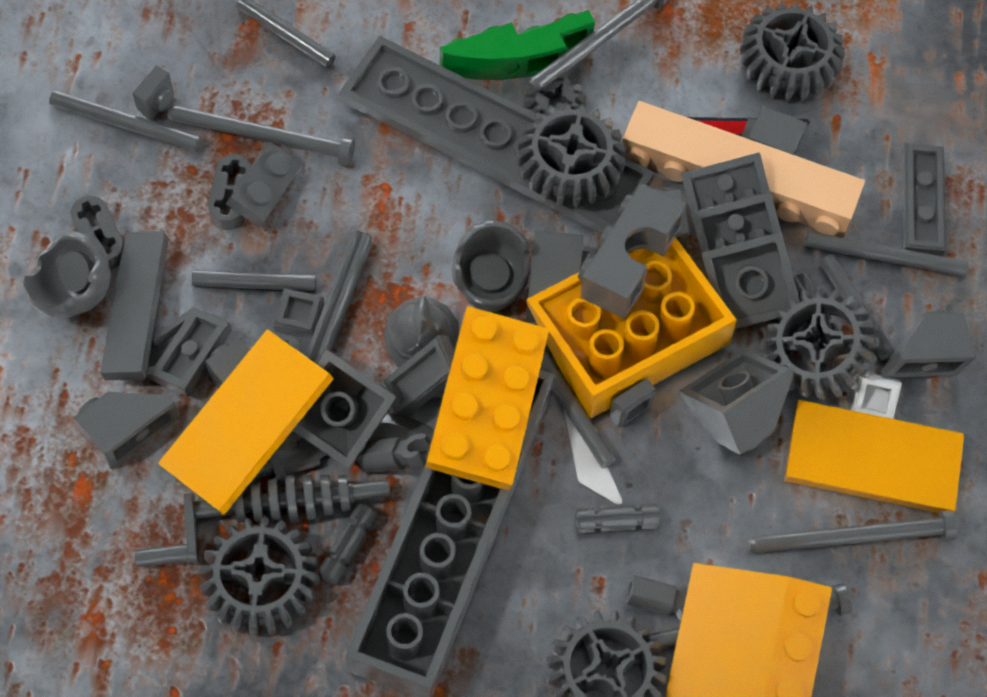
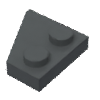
(182, 349)

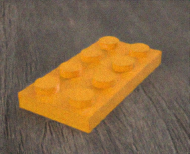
(487, 398)

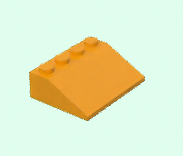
(666, 330)
(748, 635)

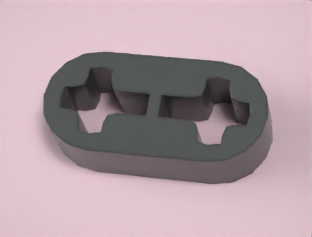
(222, 190)
(105, 229)

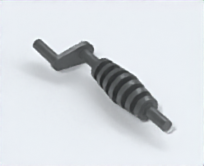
(258, 503)

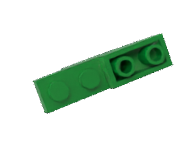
(505, 54)

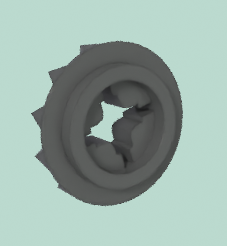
(570, 93)

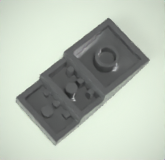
(741, 238)

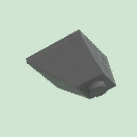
(740, 399)
(346, 410)

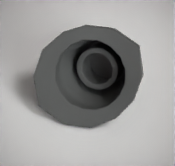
(417, 324)

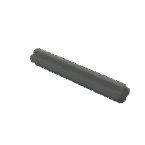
(340, 295)

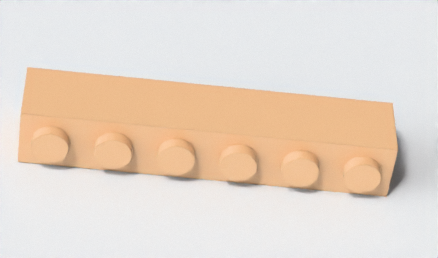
(798, 187)

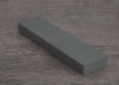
(134, 306)

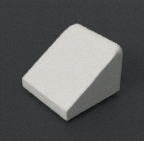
(876, 395)

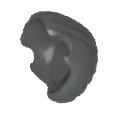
(491, 265)
(69, 276)

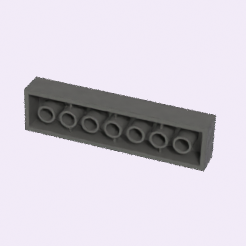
(433, 572)

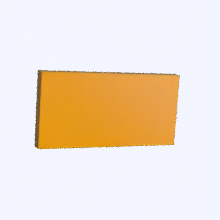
(245, 421)
(874, 457)

